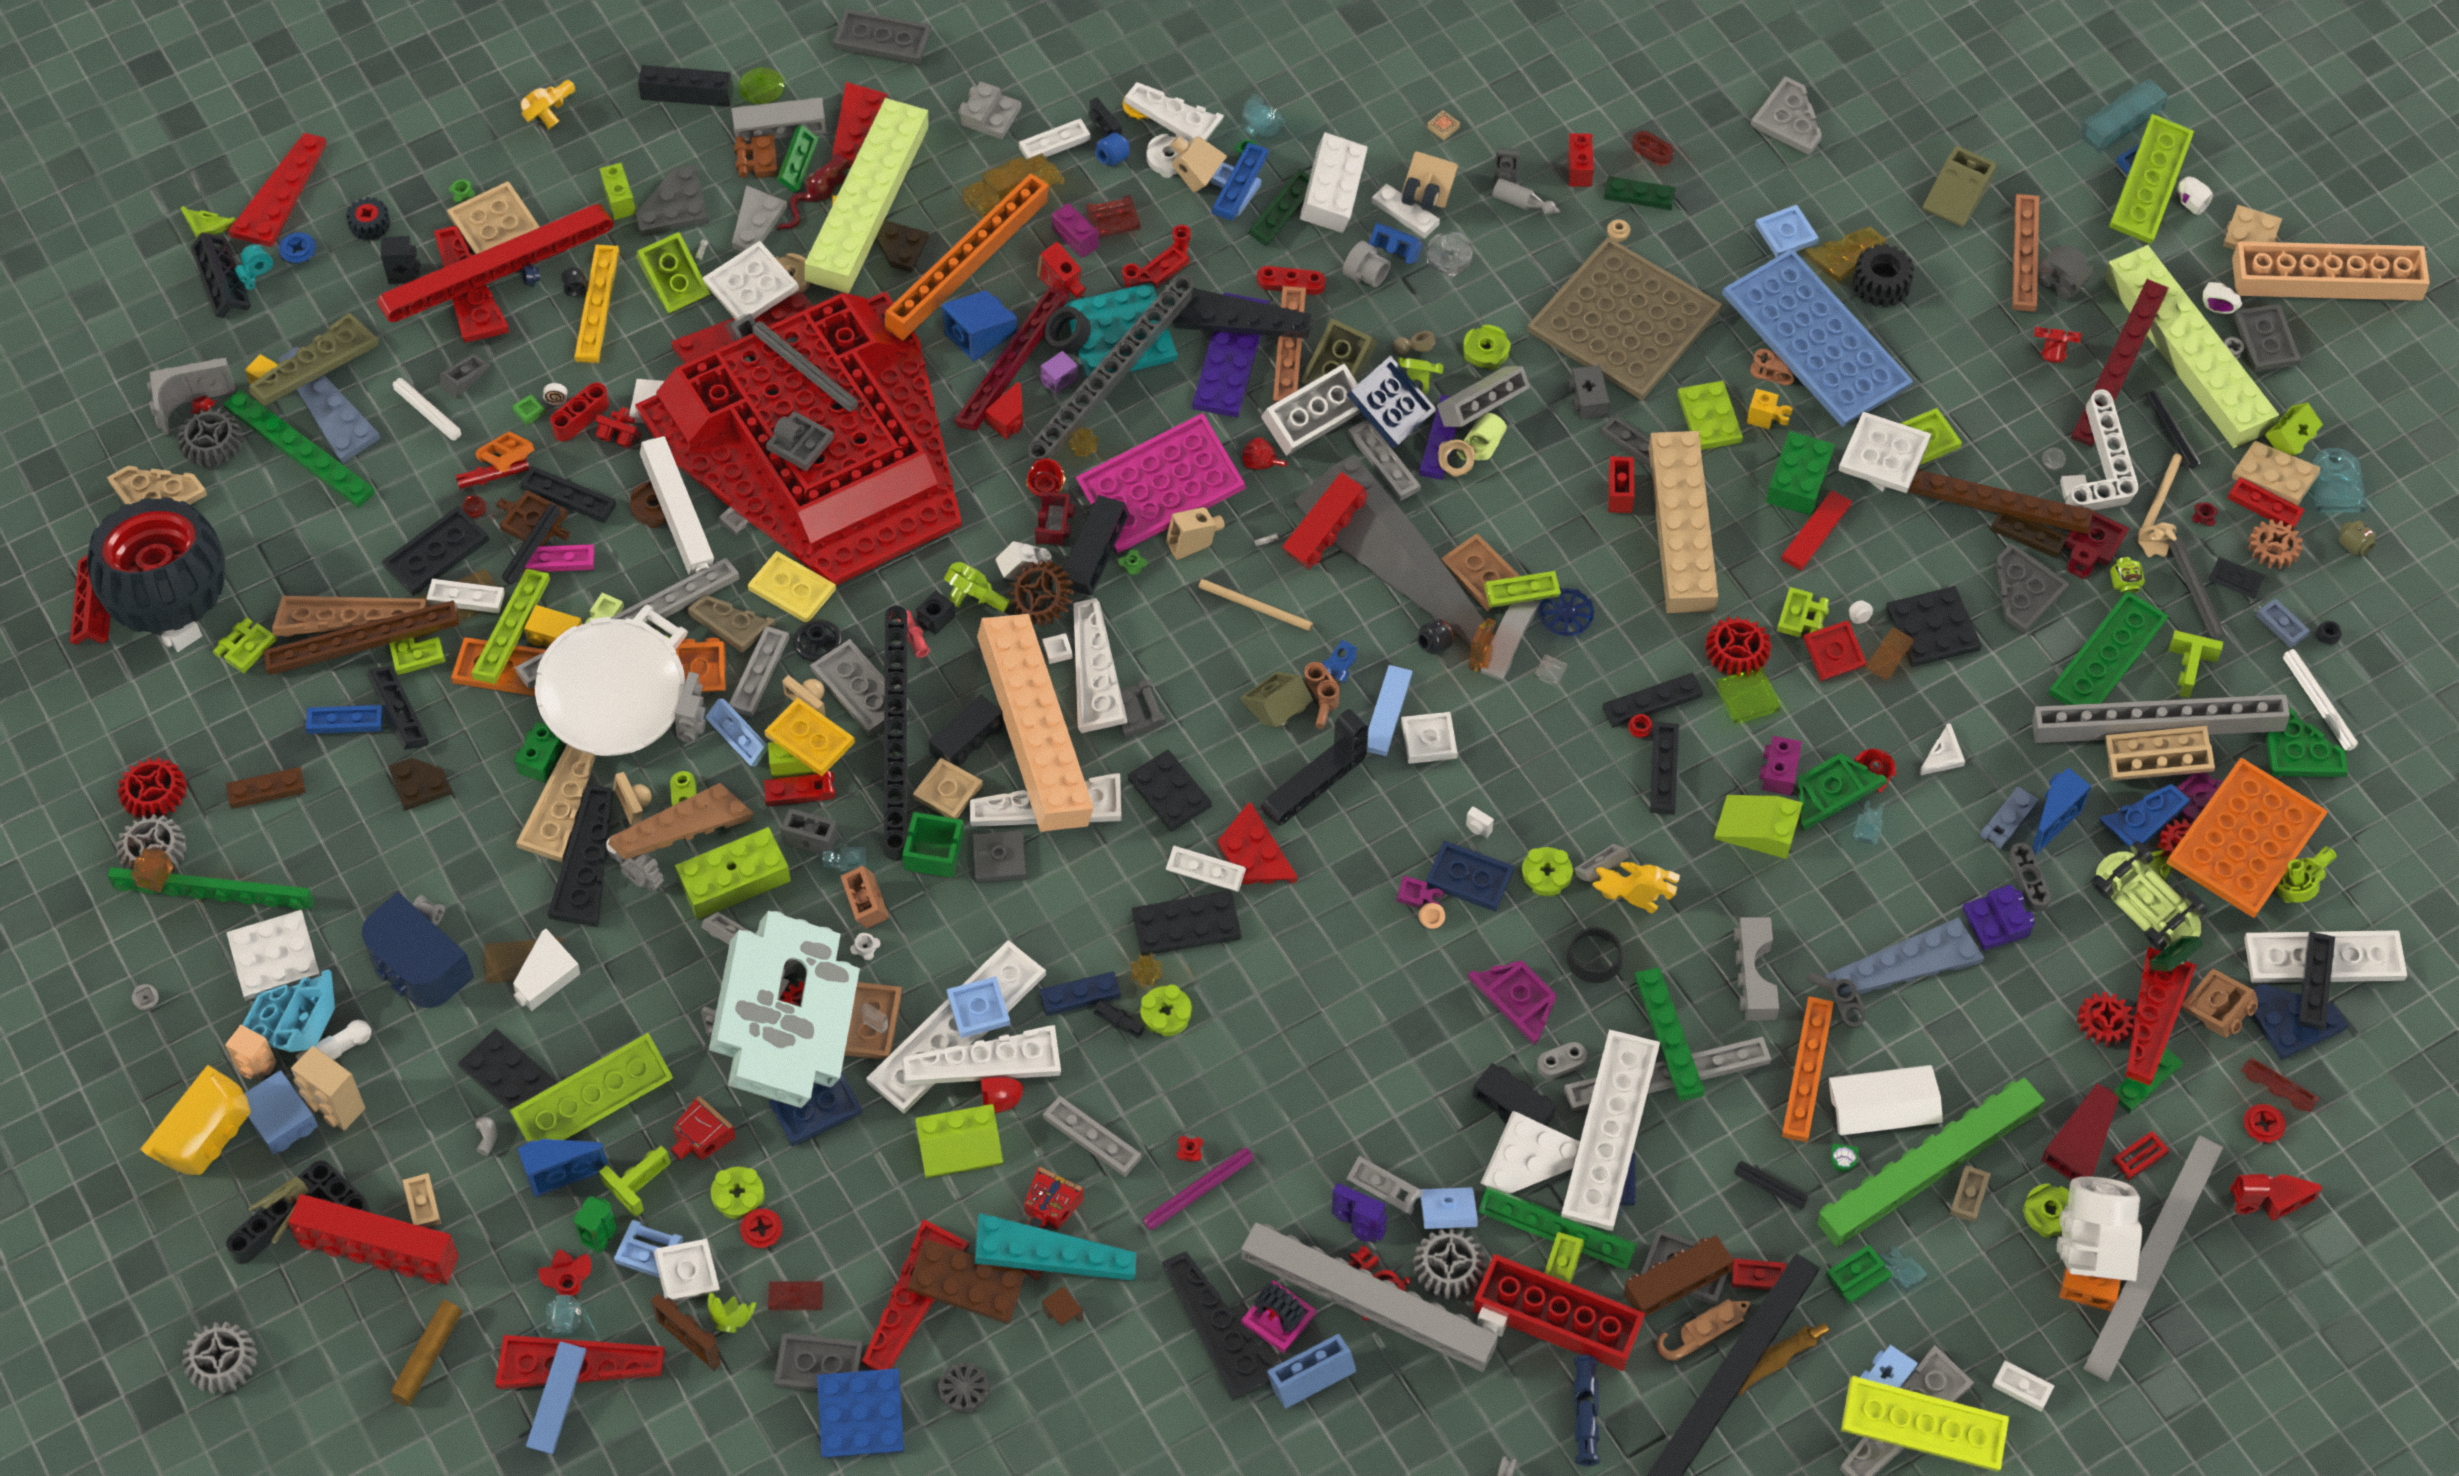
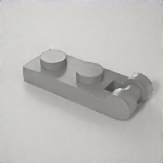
(1383, 1184)

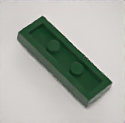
(1639, 193)

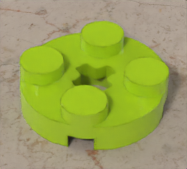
(1483, 357)
(1550, 858)
(1162, 997)
(733, 1178)
(2035, 1209)

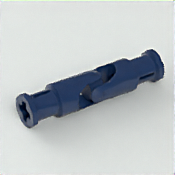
(1586, 1427)

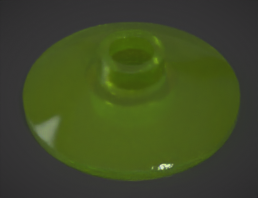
(761, 85)

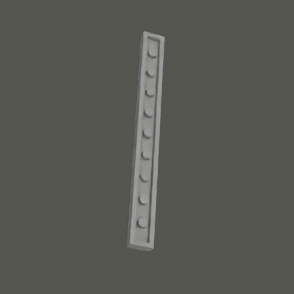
(664, 603)

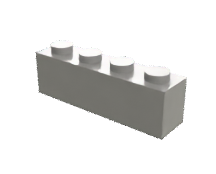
(779, 118)
(1483, 396)

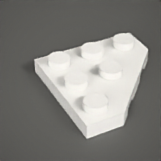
(1528, 1155)

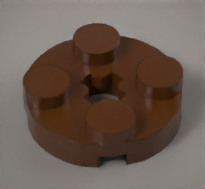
(641, 509)

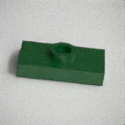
(2176, 953)

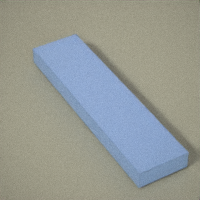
(1388, 709)

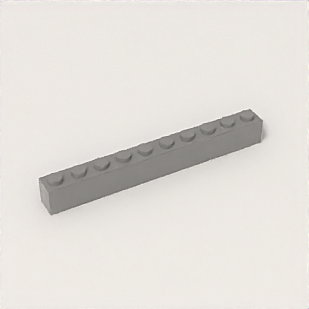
(2220, 715)
(1369, 1296)

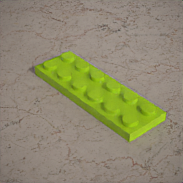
(2151, 179)
(593, 1092)

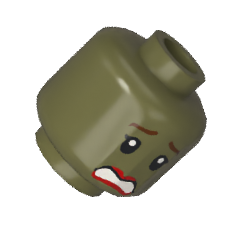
(2357, 537)

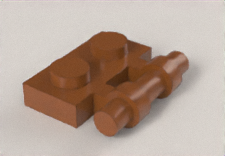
(764, 156)

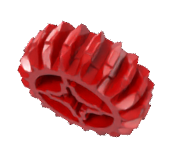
(1737, 653)
(153, 796)

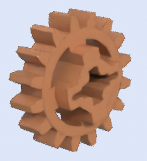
(2275, 544)

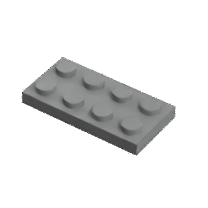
(854, 684)

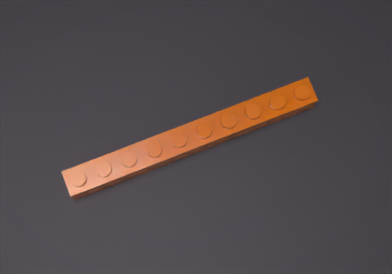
(966, 257)

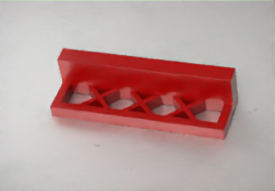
(93, 618)

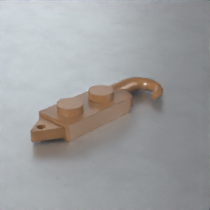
(1706, 1329)

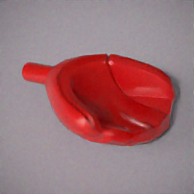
(1260, 455)

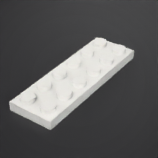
(2356, 956)

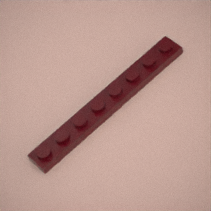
(2124, 352)
(1011, 359)

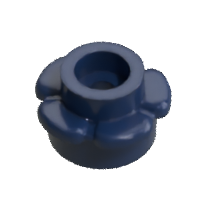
(530, 274)

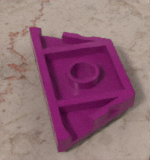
(1518, 996)

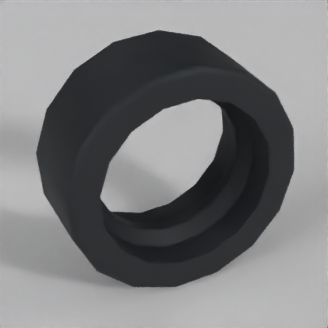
(1058, 320)

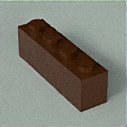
(1678, 1276)

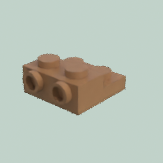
(2221, 1003)

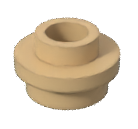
(1618, 235)

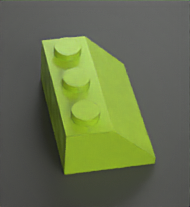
(959, 1141)

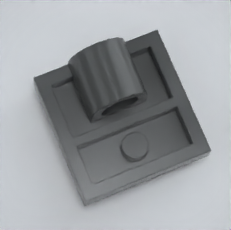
(799, 440)

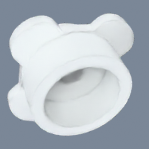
(865, 939)

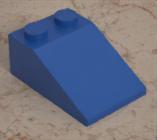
(2063, 804)
(560, 1162)

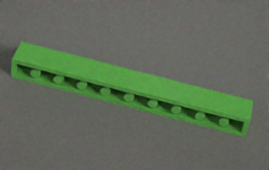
(1929, 1162)

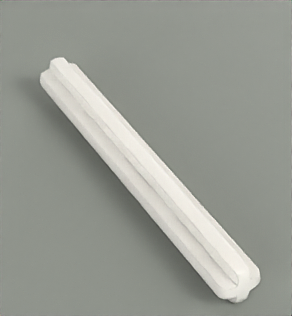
(2320, 700)

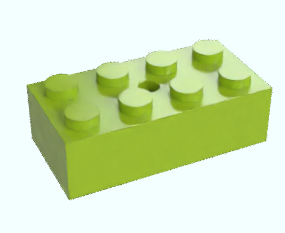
(732, 873)

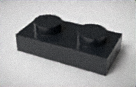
(1101, 115)
(2236, 577)

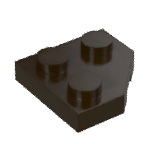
(902, 245)
(418, 782)

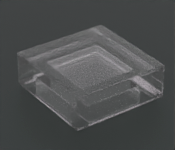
(1551, 670)
(874, 1018)

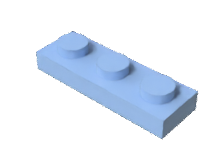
(737, 732)

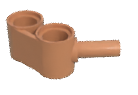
(1319, 687)

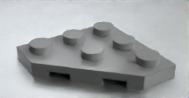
(1789, 117)

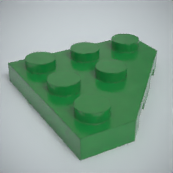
(2304, 752)

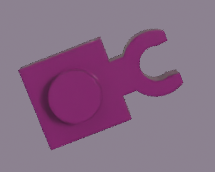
(1414, 892)

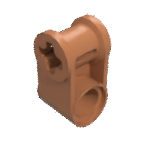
(1773, 368)

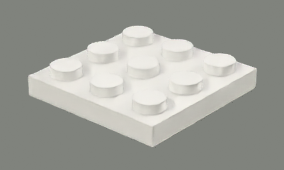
(751, 282)
(1884, 452)
(273, 954)

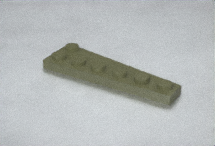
(339, 345)

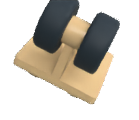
(1428, 181)

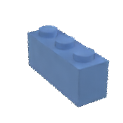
(1311, 1371)

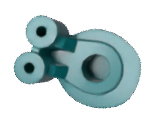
(255, 263)

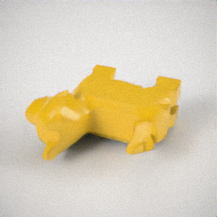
(1640, 887)

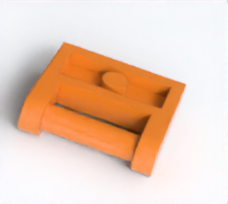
(511, 448)

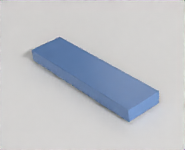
(556, 1398)

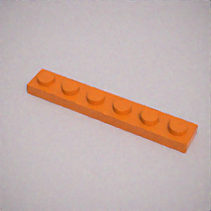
(1807, 1069)

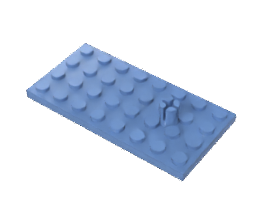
(1817, 337)

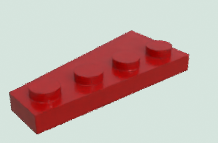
(856, 117)

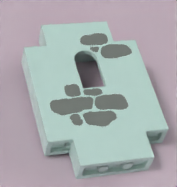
(774, 1043)

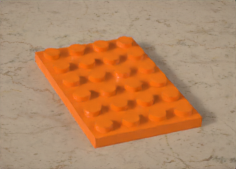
(2247, 837)

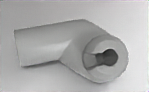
(489, 1133)

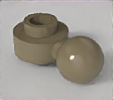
(1419, 342)

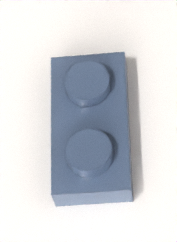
(2283, 623)

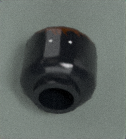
(1435, 636)

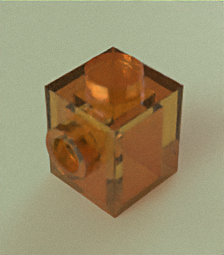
(152, 869)

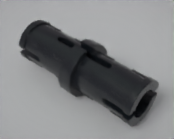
(1119, 1019)

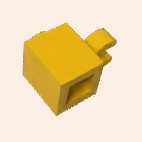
(1765, 409)

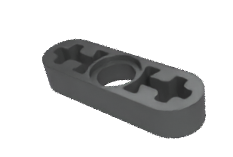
(2027, 888)

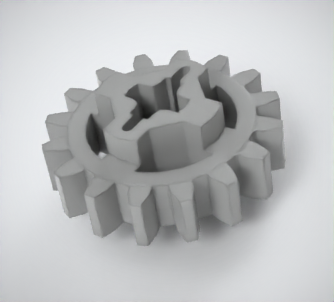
(641, 871)

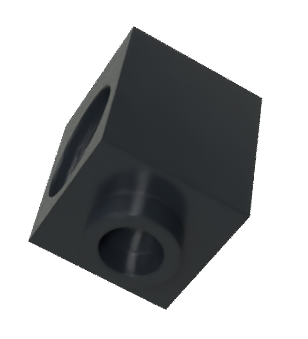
(935, 604)

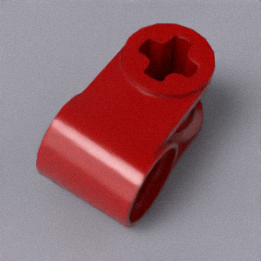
(2249, 1192)

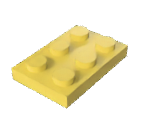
(791, 587)

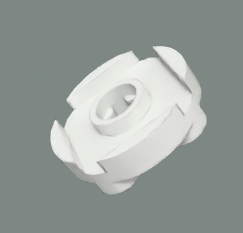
(1156, 155)

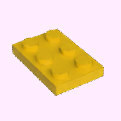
(809, 736)

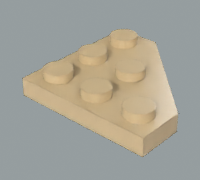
(140, 484)

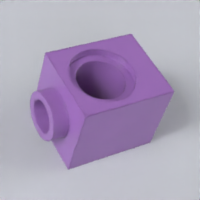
(1059, 372)

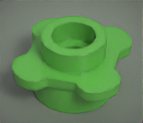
(461, 190)
(1132, 568)

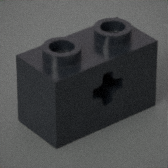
(399, 259)

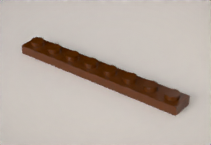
(2001, 500)
(361, 637)

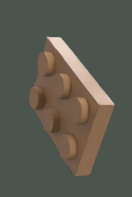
(1474, 565)
(863, 1039)

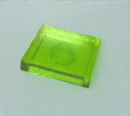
(1748, 695)

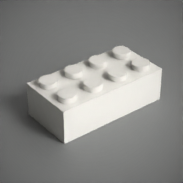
(1333, 182)
(1312, 410)

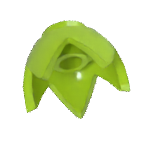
(730, 1314)

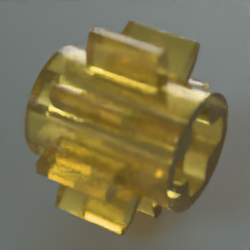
(1083, 442)
(1146, 963)

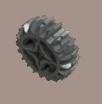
(210, 437)

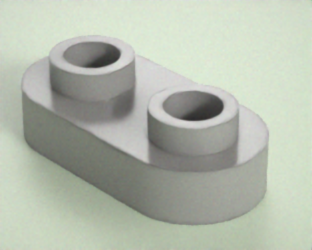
(1563, 1060)

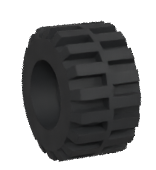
(1885, 261)

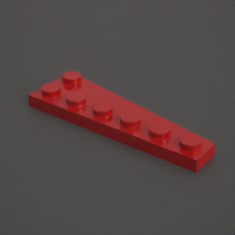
(273, 203)
(475, 309)
(717, 336)
(2155, 1015)
(905, 1308)
(528, 1361)

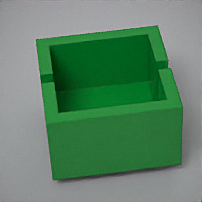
(933, 845)

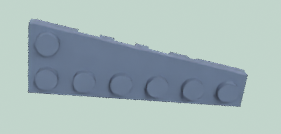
(335, 416)
(1925, 954)

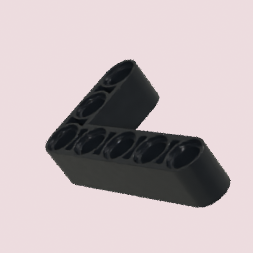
(1323, 772)
(318, 1188)

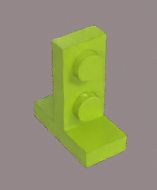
(2193, 649)
(635, 1178)

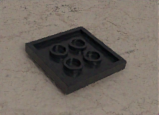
(1936, 624)

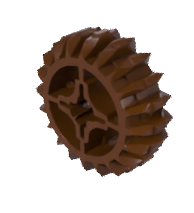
(1038, 602)

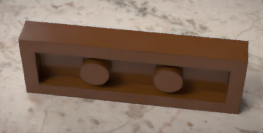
(265, 787)

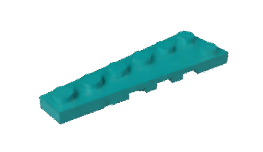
(1033, 1248)

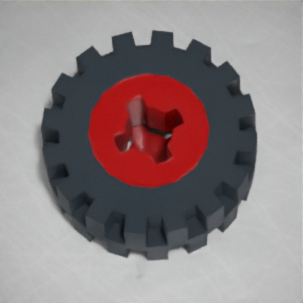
(368, 227)

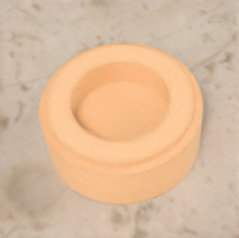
(1431, 915)

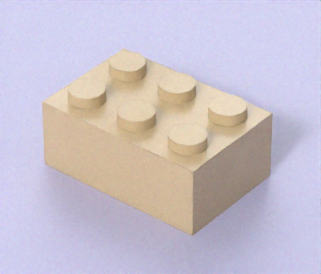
(328, 1088)

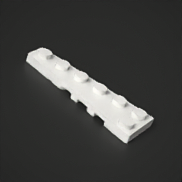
(1096, 678)
(1017, 808)
(1007, 1057)

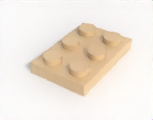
(2277, 472)

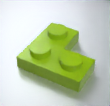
(414, 656)

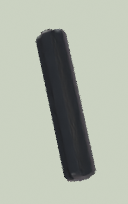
(1771, 1185)

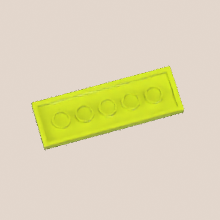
(1925, 1423)

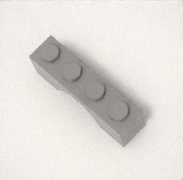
(1759, 996)

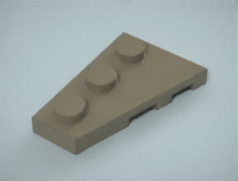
(730, 624)

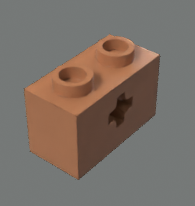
(864, 897)

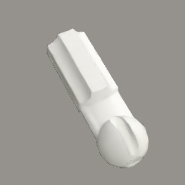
(356, 1033)

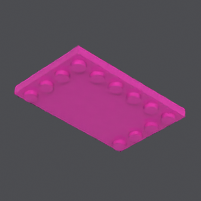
(1164, 477)

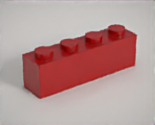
(1325, 520)

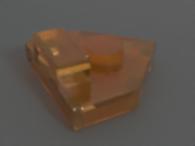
(1482, 646)

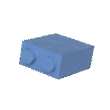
(278, 1113)

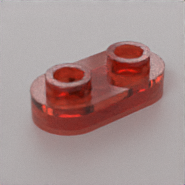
(1655, 148)

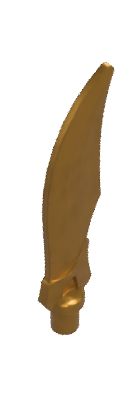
(1780, 1353)

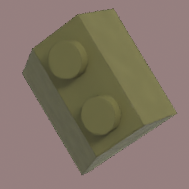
(1277, 698)

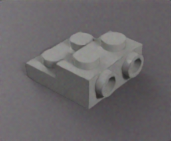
(989, 110)
(689, 710)

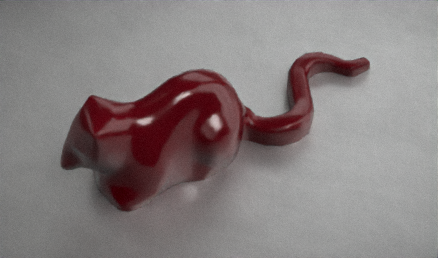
(818, 186)

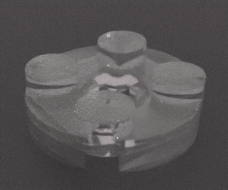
(1449, 263)

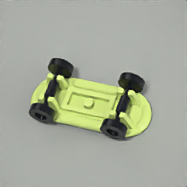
(2147, 897)

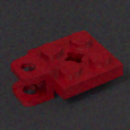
(2088, 550)

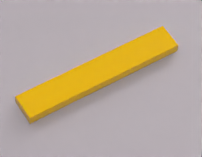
(596, 304)

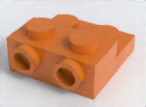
(705, 659)

